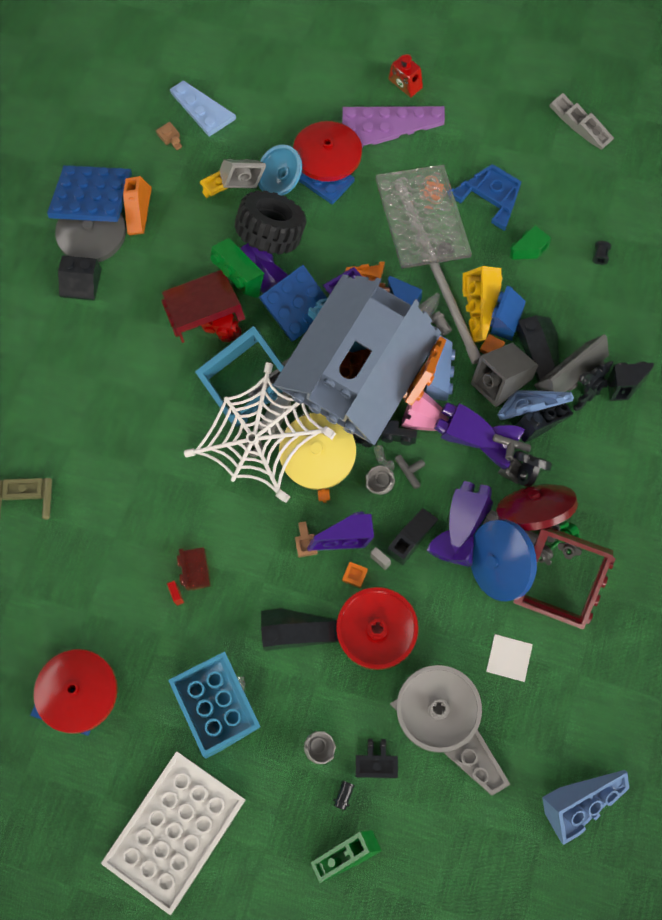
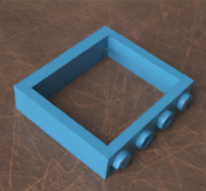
(227, 356)

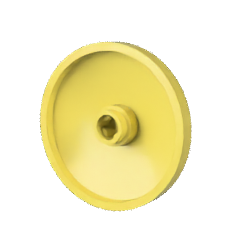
(319, 461)

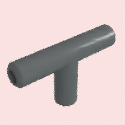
(511, 445)
(409, 470)

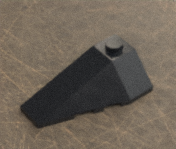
(539, 343)
(293, 629)

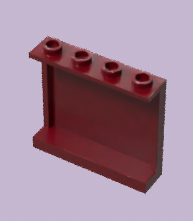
(200, 302)

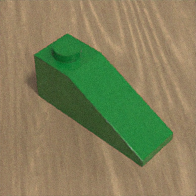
(346, 855)

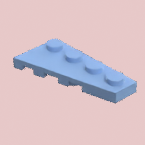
(202, 109)

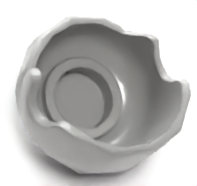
(380, 480)
(319, 747)

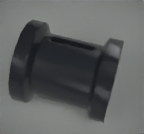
(601, 254)

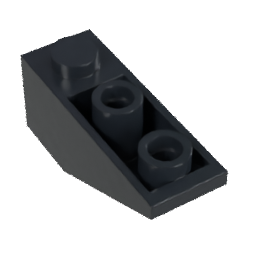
(543, 420)
(411, 536)

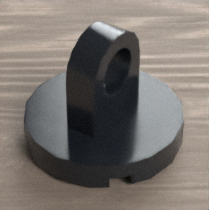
(530, 466)

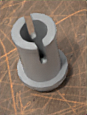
(440, 322)

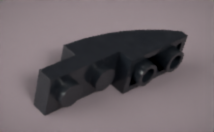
(391, 433)

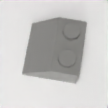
(241, 173)

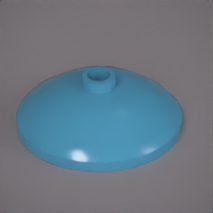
(280, 161)

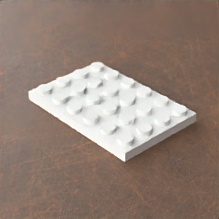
(173, 832)

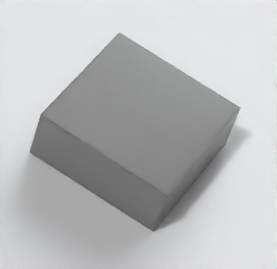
(380, 558)

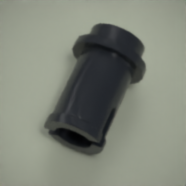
(343, 795)

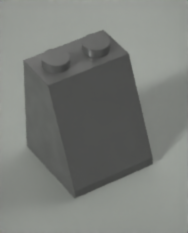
(503, 373)

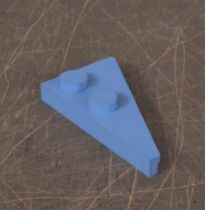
(529, 401)

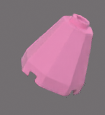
(422, 414)

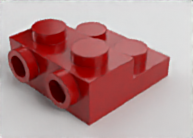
(225, 327)

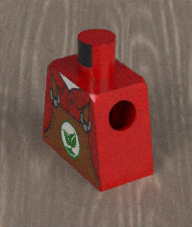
(406, 75)

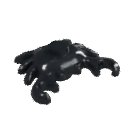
(593, 383)

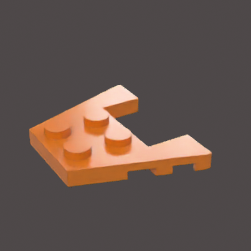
(426, 374)

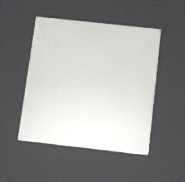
(509, 658)

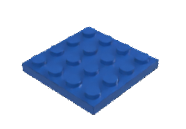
(89, 193)

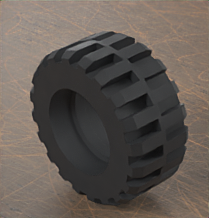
(270, 222)

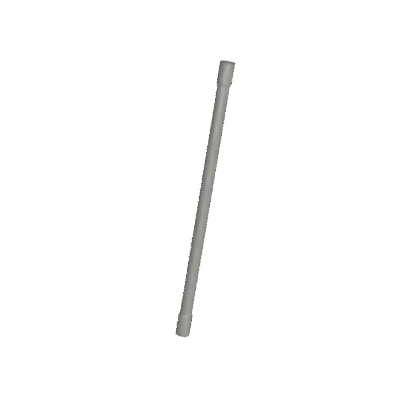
(471, 348)

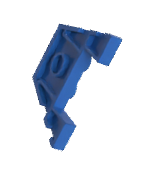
(495, 187)

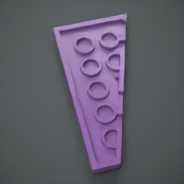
(387, 123)

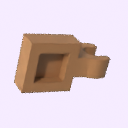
(169, 134)
(303, 541)

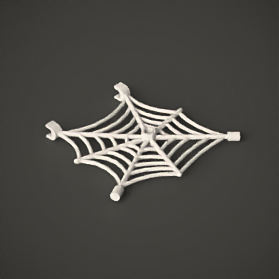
(250, 435)

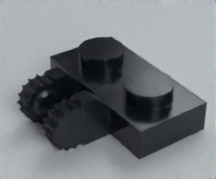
(376, 766)

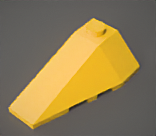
(482, 292)

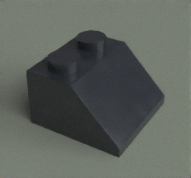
(78, 277)

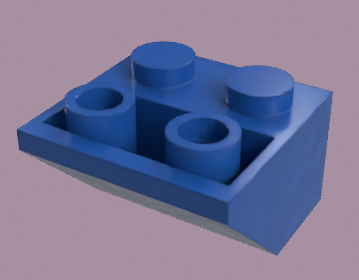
(507, 314)

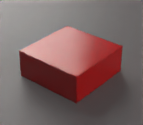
(175, 593)

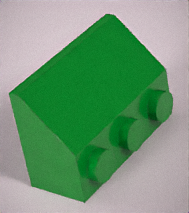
(237, 267)

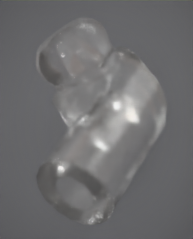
(381, 459)

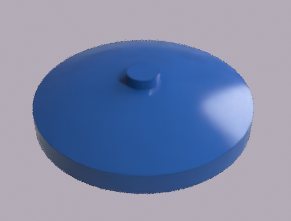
(503, 560)

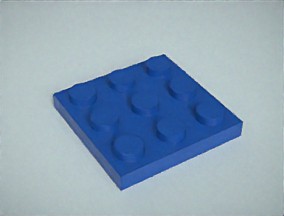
(291, 301)

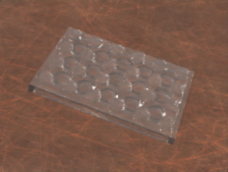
(423, 216)

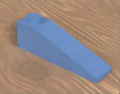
(576, 804)

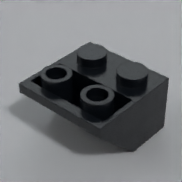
(627, 379)

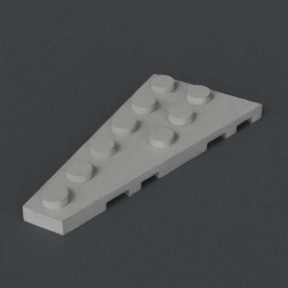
(478, 763)

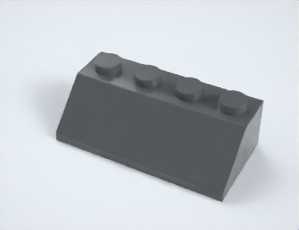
(584, 359)

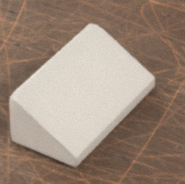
(279, 400)

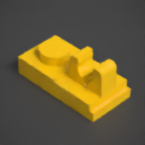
(212, 185)

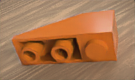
(136, 204)

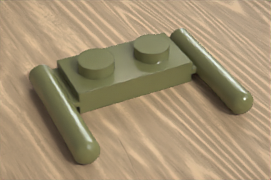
(28, 489)

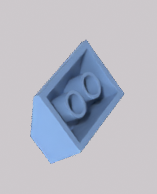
(441, 385)

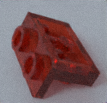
(194, 568)

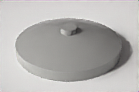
(439, 708)

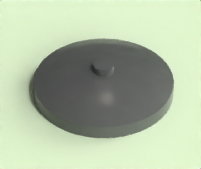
(90, 238)

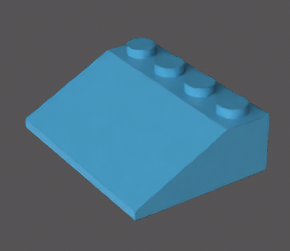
(214, 705)

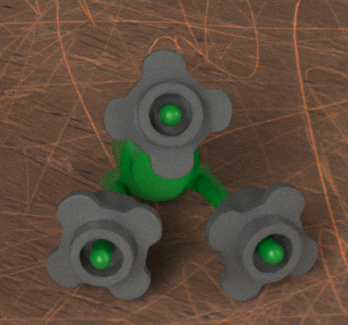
(568, 549)

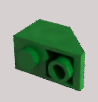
(531, 245)

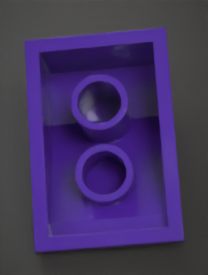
(349, 533)

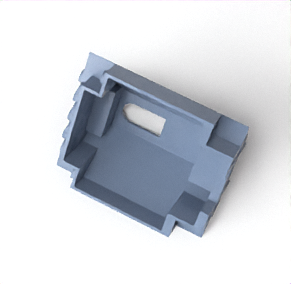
(382, 323)

